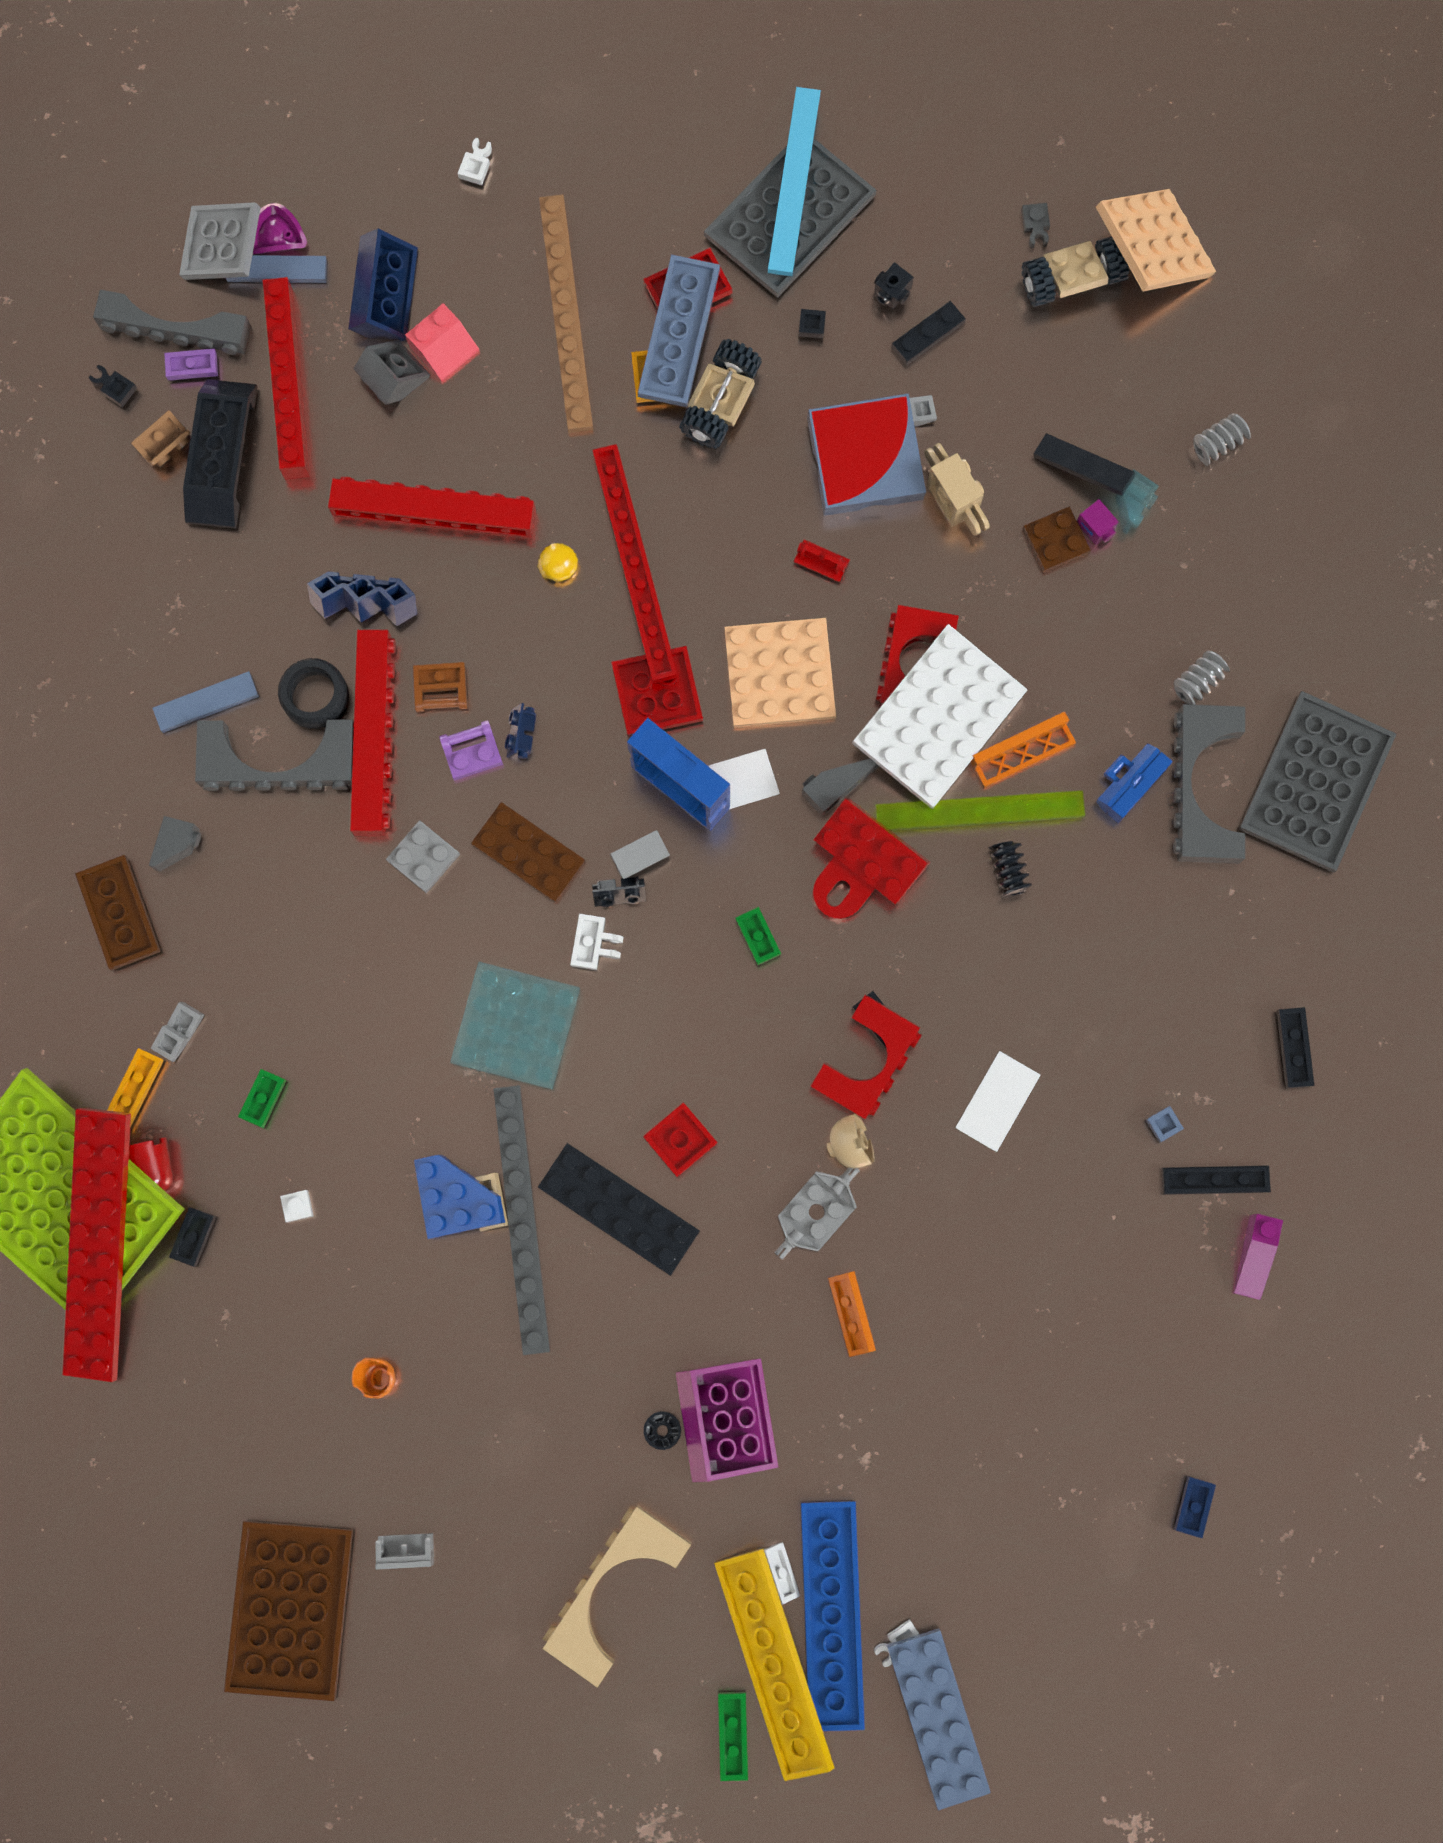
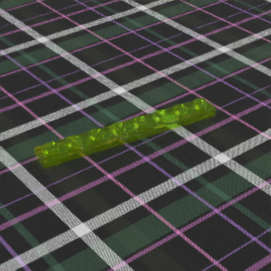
(982, 810)

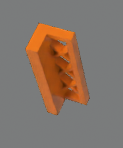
(1019, 741)

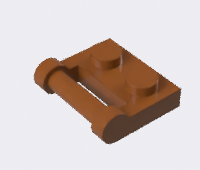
(440, 678)

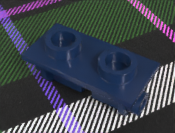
(520, 721)

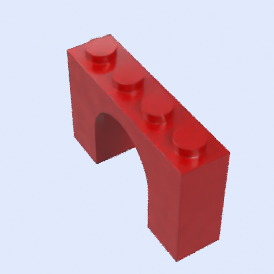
(909, 627)
(862, 1095)

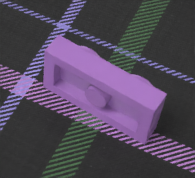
(191, 364)

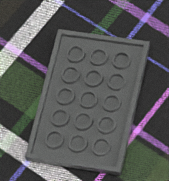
(830, 203)
(1317, 781)

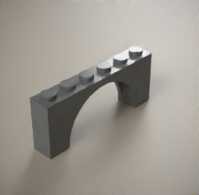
(220, 766)
(1198, 836)

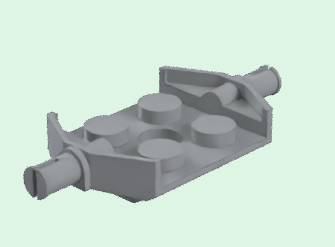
(824, 1190)

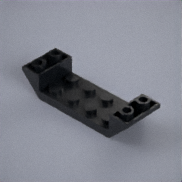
(217, 453)

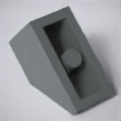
(174, 843)

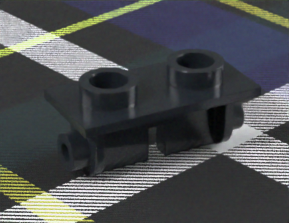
(607, 894)

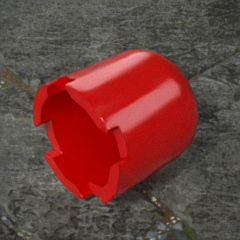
(153, 1161)

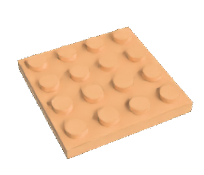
(1155, 239)
(780, 672)

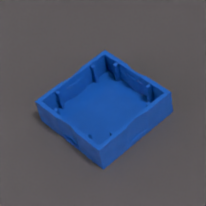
(679, 774)

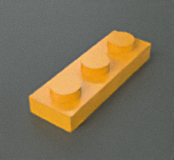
(136, 1083)

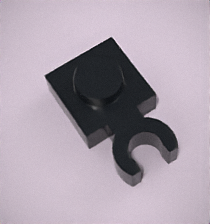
(115, 386)

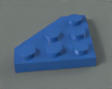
(454, 1198)

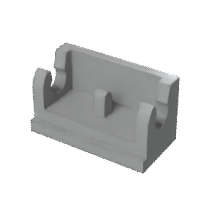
(639, 854)
(404, 1551)

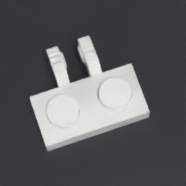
(589, 940)

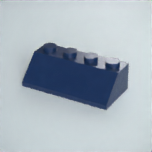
(383, 286)

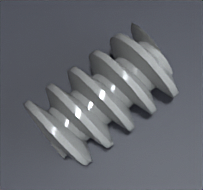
(1220, 436)
(1200, 675)

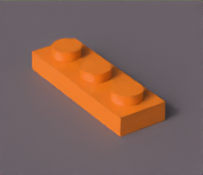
(852, 1314)

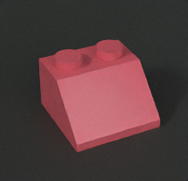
(441, 342)

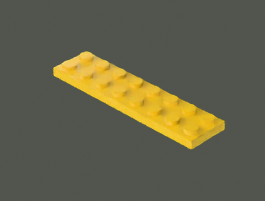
(774, 1665)

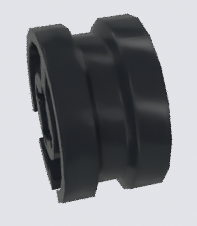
(659, 1419)

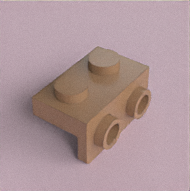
(160, 439)

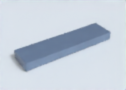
(297, 269)
(205, 702)

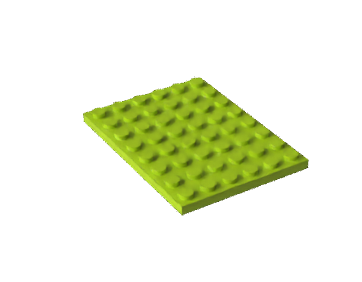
(37, 1190)

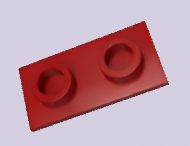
(821, 560)

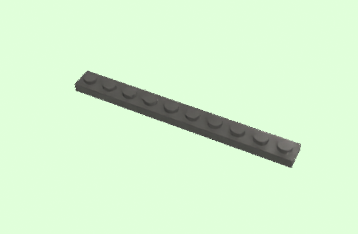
(521, 1220)

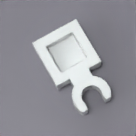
(475, 165)
(902, 1632)

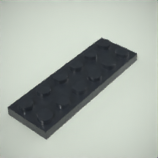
(619, 1209)

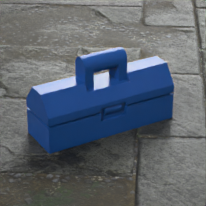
(1141, 775)

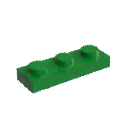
(733, 1736)

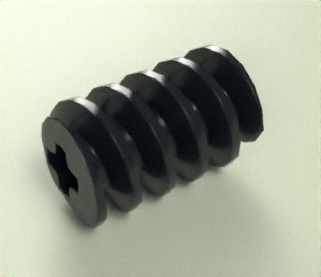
(1010, 868)

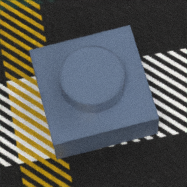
(1164, 1124)

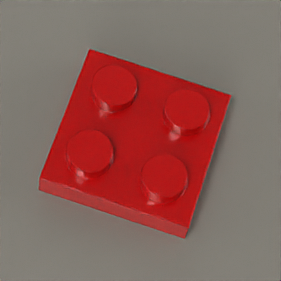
(680, 1139)

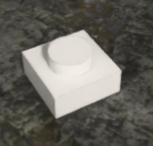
(296, 1206)

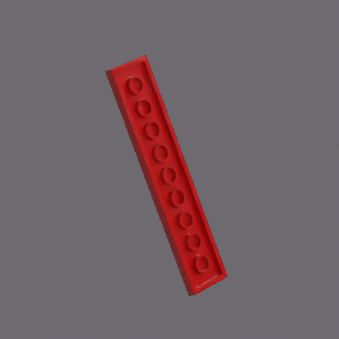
(96, 1244)

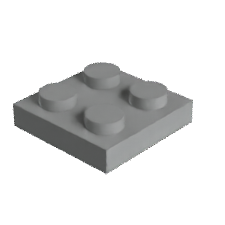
(422, 856)

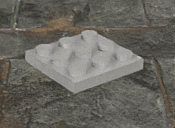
(219, 241)

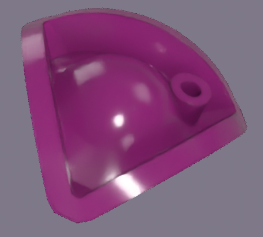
(277, 231)

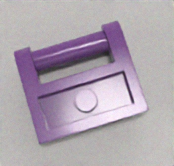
(473, 758)

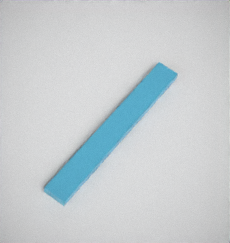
(794, 181)

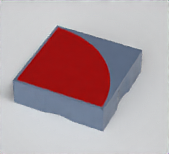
(866, 454)

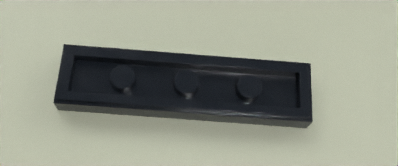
(1084, 464)
(1215, 1180)

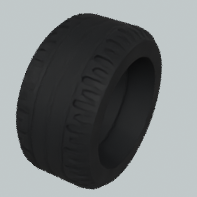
(305, 669)

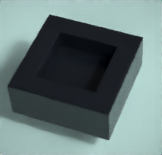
(812, 323)

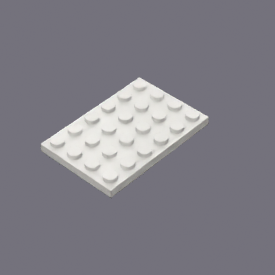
(939, 716)

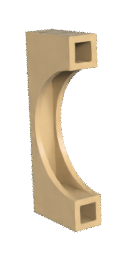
(573, 1638)

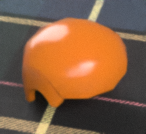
(373, 1377)

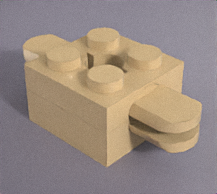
(955, 489)

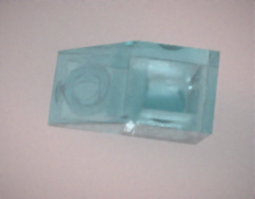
(1134, 501)

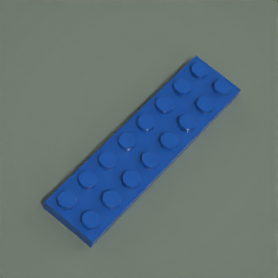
(833, 1613)

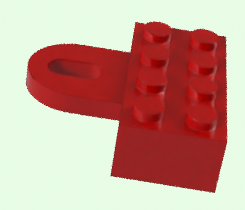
(866, 858)

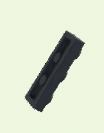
(928, 333)
(1295, 1048)

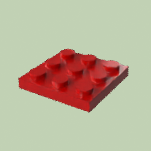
(664, 703)

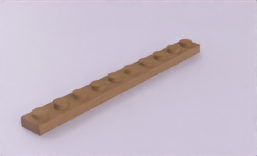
(566, 314)

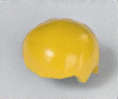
(557, 562)

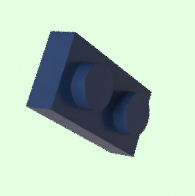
(1194, 1507)

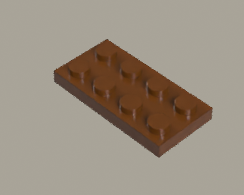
(528, 852)
(117, 912)

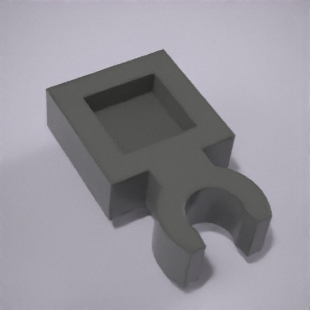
(1037, 221)

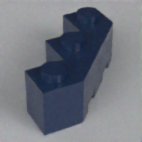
(362, 596)

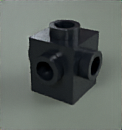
(893, 286)

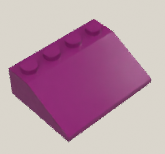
(726, 1420)

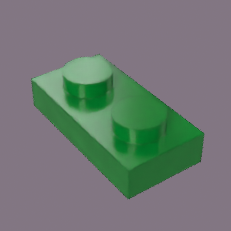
(758, 936)
(262, 1098)

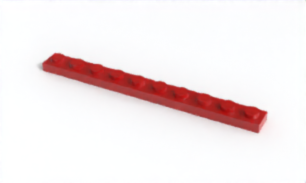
(635, 564)

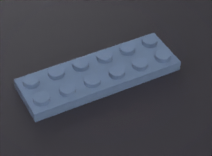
(679, 331)
(938, 1719)

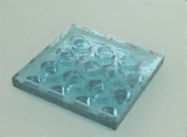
(515, 1025)

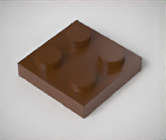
(1056, 539)

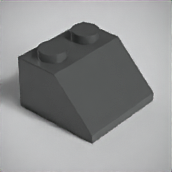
(390, 371)

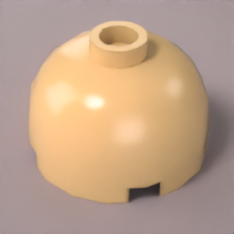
(850, 1143)

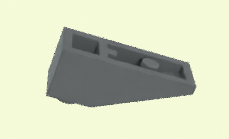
(834, 784)

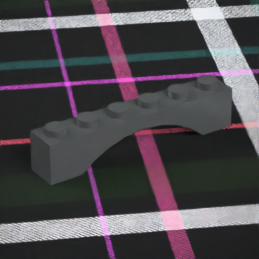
(222, 331)

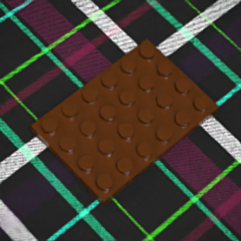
(288, 1611)

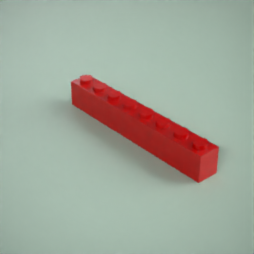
(286, 378)
(432, 507)
(372, 732)

